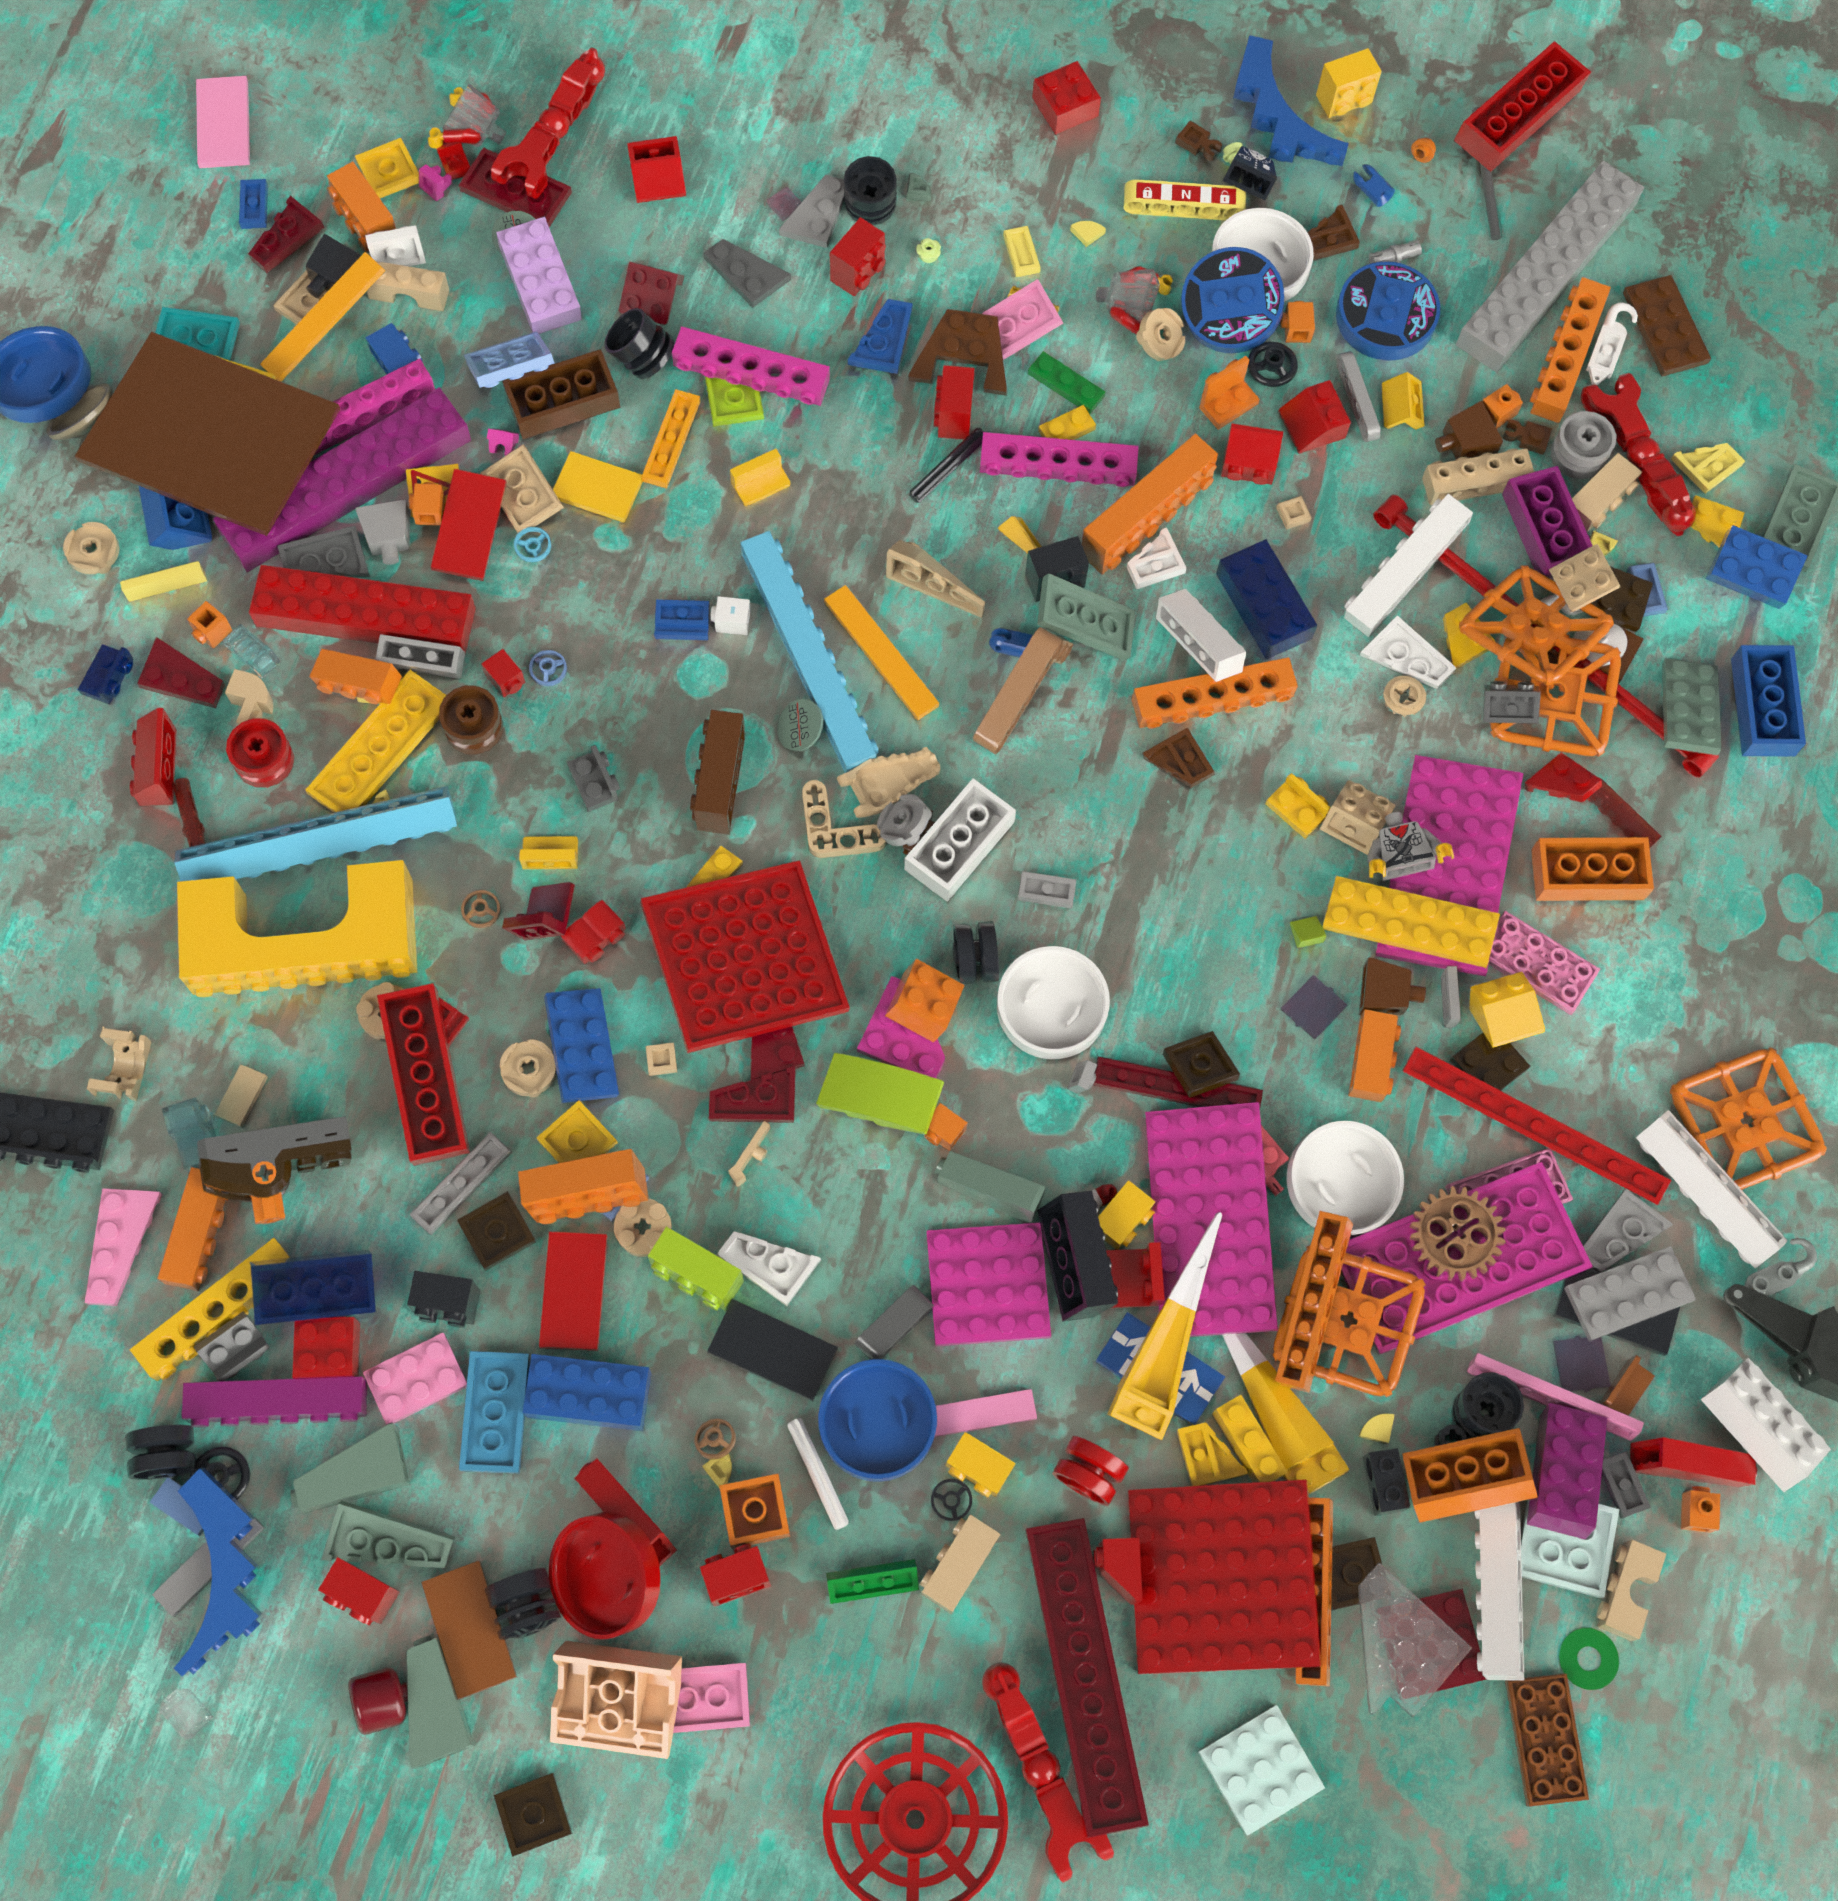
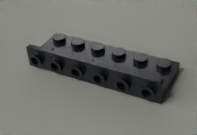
(53, 1132)

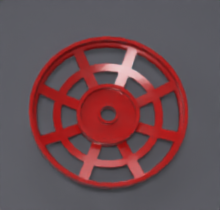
(915, 1796)

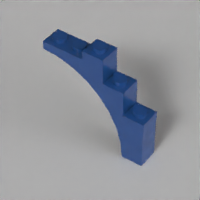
(1273, 115)
(228, 1608)

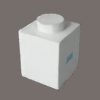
(731, 615)

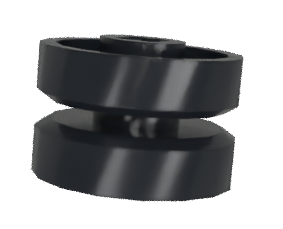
(972, 953)
(160, 1452)

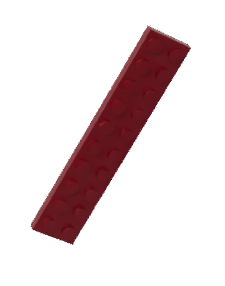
(1086, 1679)

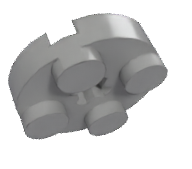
(915, 818)

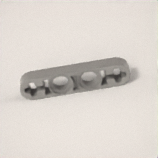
(1358, 396)

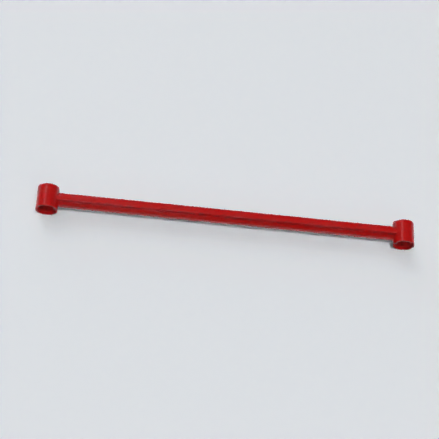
(1393, 513)

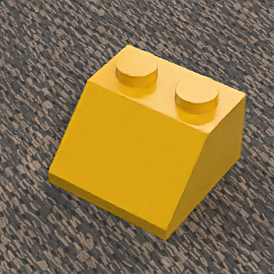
(1506, 1009)

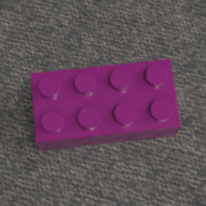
(1545, 518)
(1567, 1471)

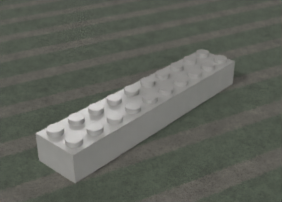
(1549, 266)

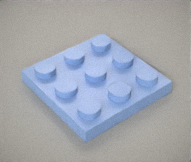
(509, 359)

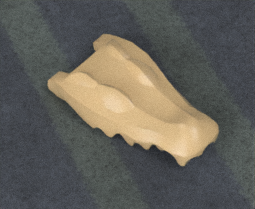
(886, 779)

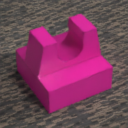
(432, 182)
(506, 438)

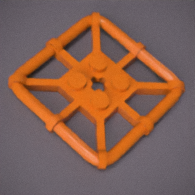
(1538, 639)
(1569, 705)
(1755, 1103)
(1361, 1336)

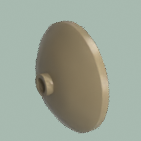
(82, 416)

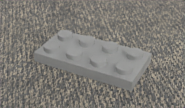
(1630, 1293)

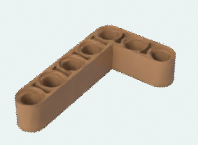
(1020, 687)

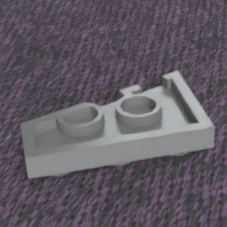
(817, 214)

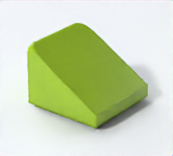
(1307, 932)

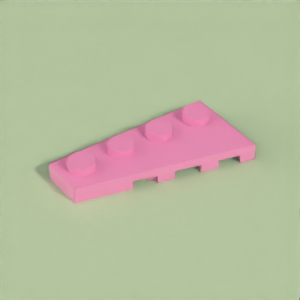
(117, 1241)

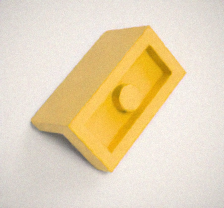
(1403, 401)
(759, 477)
(549, 852)

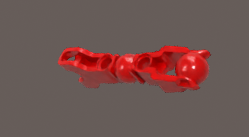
(541, 141)
(1661, 483)
(1041, 1770)

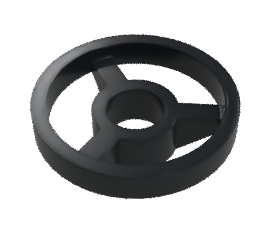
(943, 1497)

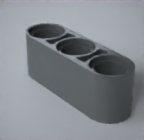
(894, 1324)

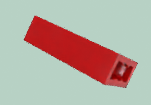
(1692, 1462)
(614, 1498)

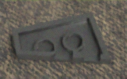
(746, 273)
(327, 553)

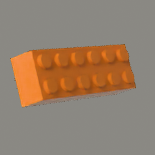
(1149, 504)

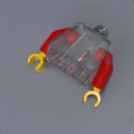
(469, 120)
(1133, 295)

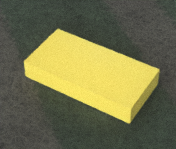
(1021, 251)

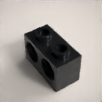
(1386, 1482)

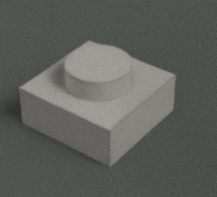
(1082, 1077)

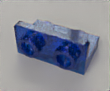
(106, 674)

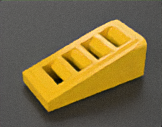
(1019, 533)

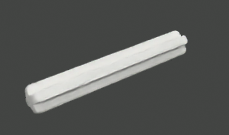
(818, 1474)

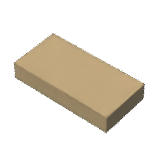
(241, 1096)

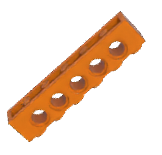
(1592, 298)
(1276, 672)
(1314, 1301)
(1322, 1540)

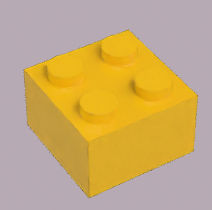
(1348, 83)

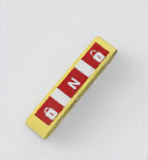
(1183, 199)

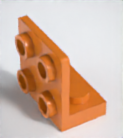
(1227, 394)

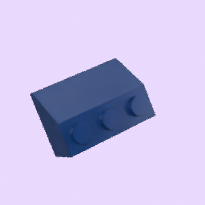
(173, 523)

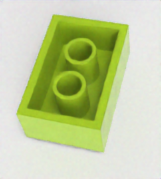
(695, 1269)

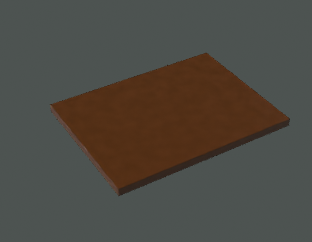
(208, 433)

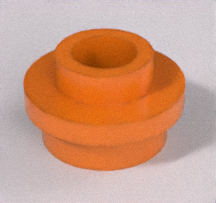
(1423, 150)

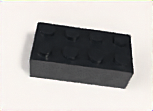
(1077, 1256)

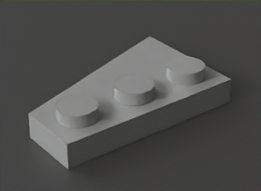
(1623, 1230)

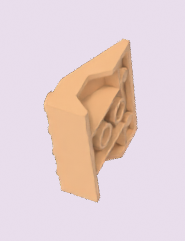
(615, 1699)

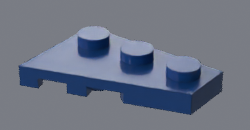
(884, 342)

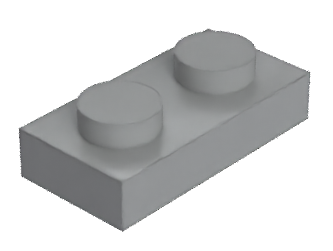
(1047, 889)

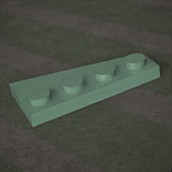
(380, 1538)

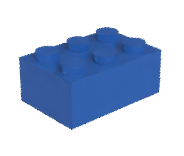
(1756, 567)

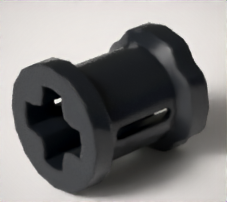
(1454, 1431)

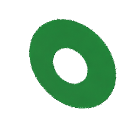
(1609, 1658)

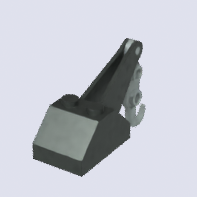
(1806, 1338)

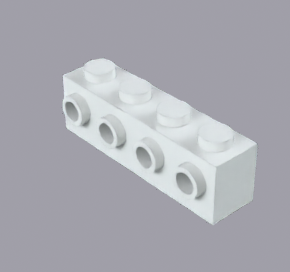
(1201, 635)

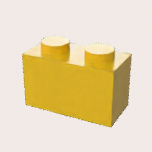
(1124, 1214)
(979, 1465)

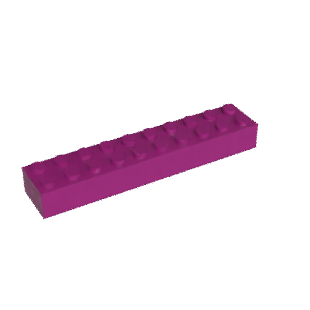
(355, 475)

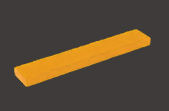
(322, 317)
(881, 652)

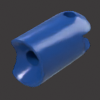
(1376, 188)
(1010, 643)

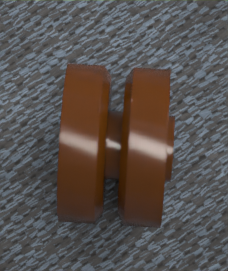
(471, 719)

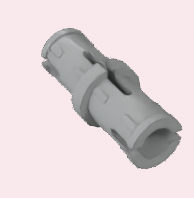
(1397, 253)

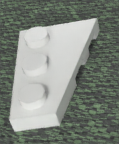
(1409, 654)
(769, 1266)

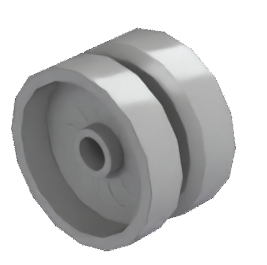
(1583, 445)

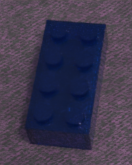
(1266, 599)
(312, 1287)

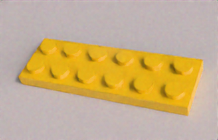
(378, 746)
(1411, 921)

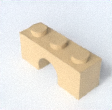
(424, 285)
(1619, 1612)

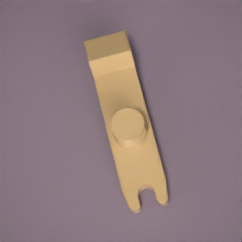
(752, 1150)

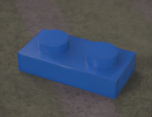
(253, 203)

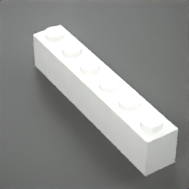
(1407, 565)
(1711, 1189)
(1500, 1593)

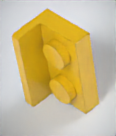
(1299, 805)

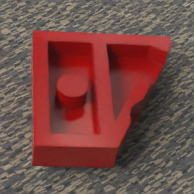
(1565, 779)

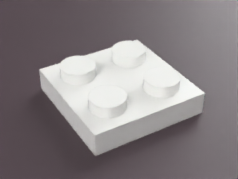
(397, 246)

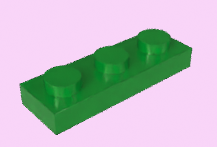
(1066, 382)
(872, 1581)

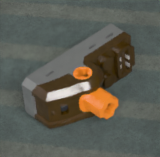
(234, 1162)

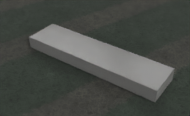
(460, 1183)
(195, 1575)

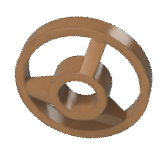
(487, 910)
(719, 1441)

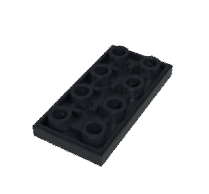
(1651, 1334)
(772, 1350)

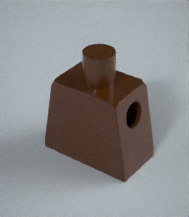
(1470, 433)
(1388, 988)

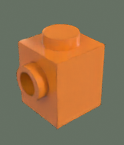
(1298, 322)
(1503, 405)
(427, 503)
(209, 625)
(945, 1128)
(1700, 1510)

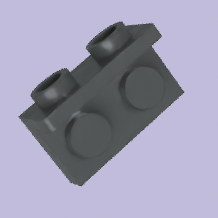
(1511, 703)
(593, 779)
(232, 1347)

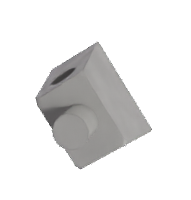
(386, 528)

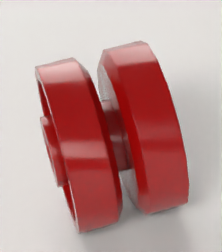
(260, 752)
(1090, 1470)

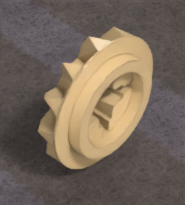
(1398, 686)

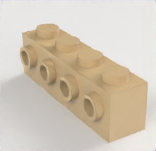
(1475, 476)

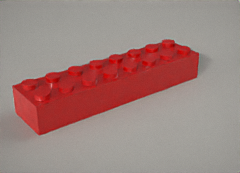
(359, 608)

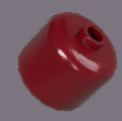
(378, 1700)

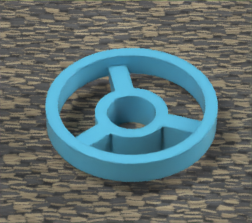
(538, 541)

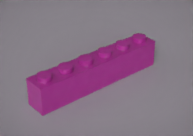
(274, 1400)

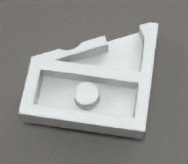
(1156, 562)

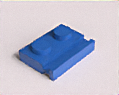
(682, 619)

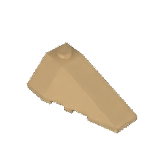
(920, 571)

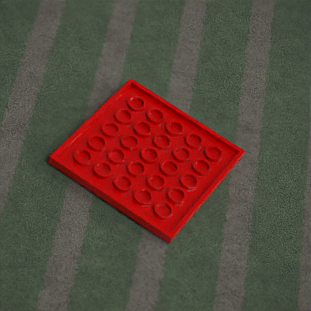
(744, 956)
(1225, 1578)

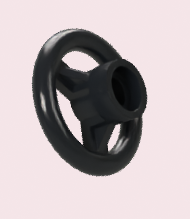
(1274, 352)
(241, 1466)

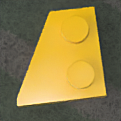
(1714, 519)
(1461, 647)
(1206, 1456)

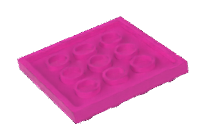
(988, 1284)

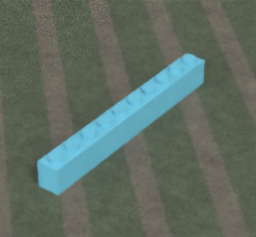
(807, 650)
(319, 837)

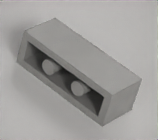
(421, 656)

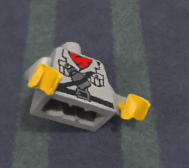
(1405, 849)

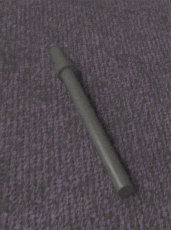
(1490, 201)

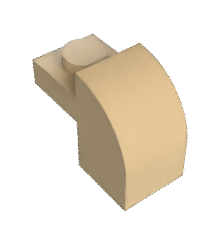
(250, 693)

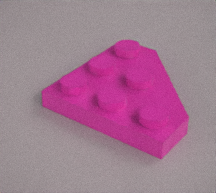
(898, 1045)

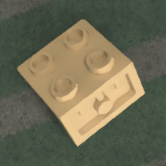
(1584, 578)
(1357, 816)

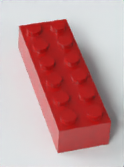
(1522, 106)
(423, 1074)

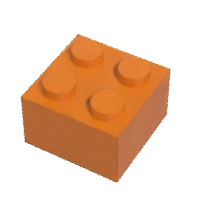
(925, 1000)
(754, 1511)

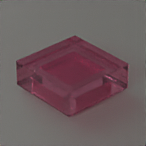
(783, 203)

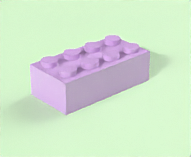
(539, 276)

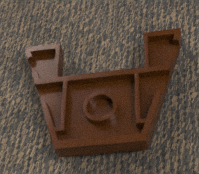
(967, 340)

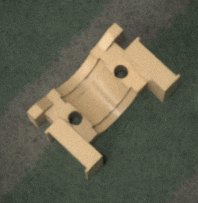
(127, 1065)

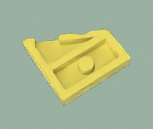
(1709, 465)

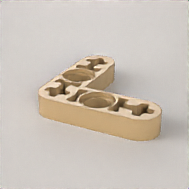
(825, 832)

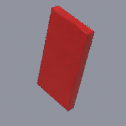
(468, 525)
(573, 1291)

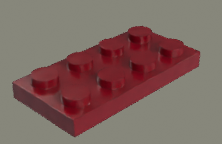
(512, 195)

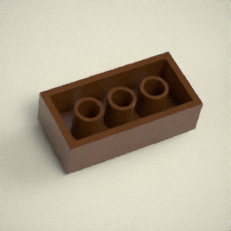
(562, 394)
(718, 771)

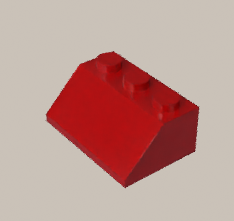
(154, 759)

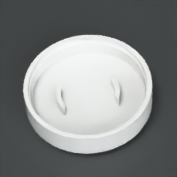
(1276, 238)
(1053, 1002)
(1347, 1173)

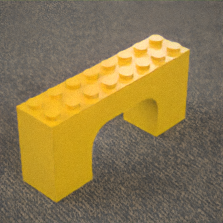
(368, 943)

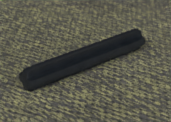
(947, 466)

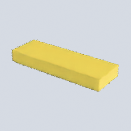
(163, 581)

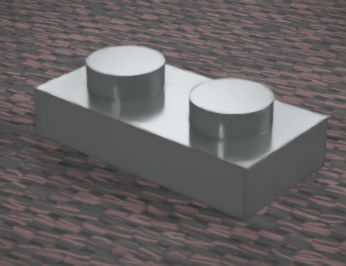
(1624, 1485)

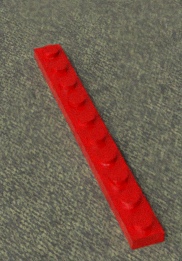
(1536, 1125)

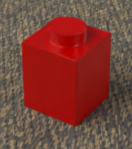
(503, 673)

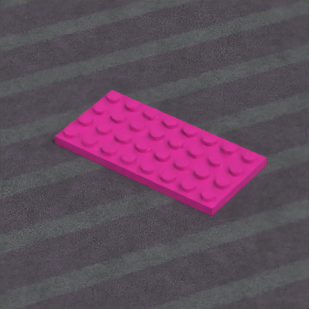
(1476, 815)
(1204, 1166)
(1536, 1253)

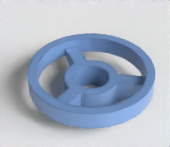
(542, 662)

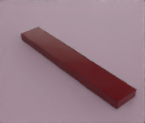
(1165, 1085)

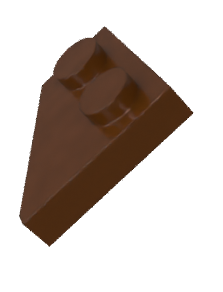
(1333, 235)
(1181, 758)

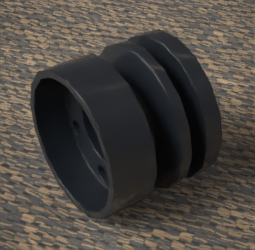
(870, 190)
(639, 343)
(1497, 1396)
(522, 1603)

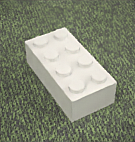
(960, 839)
(1766, 1425)

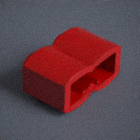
(593, 932)

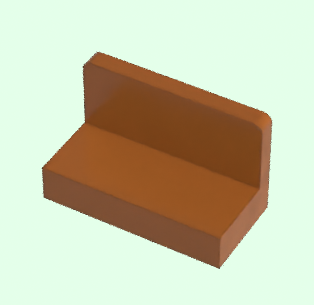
(1627, 1387)

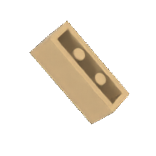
(1606, 490)
(959, 1563)

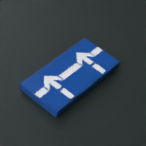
(1197, 1379)

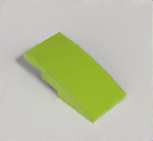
(880, 1093)

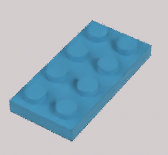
(494, 1412)

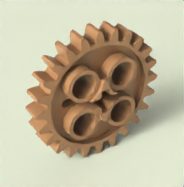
(1472, 1254)

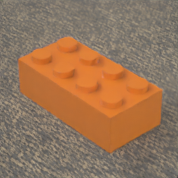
(1592, 869)
(583, 1186)
(1469, 1475)

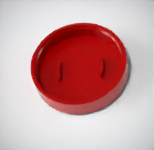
(604, 1575)

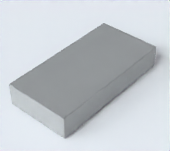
(1450, 997)

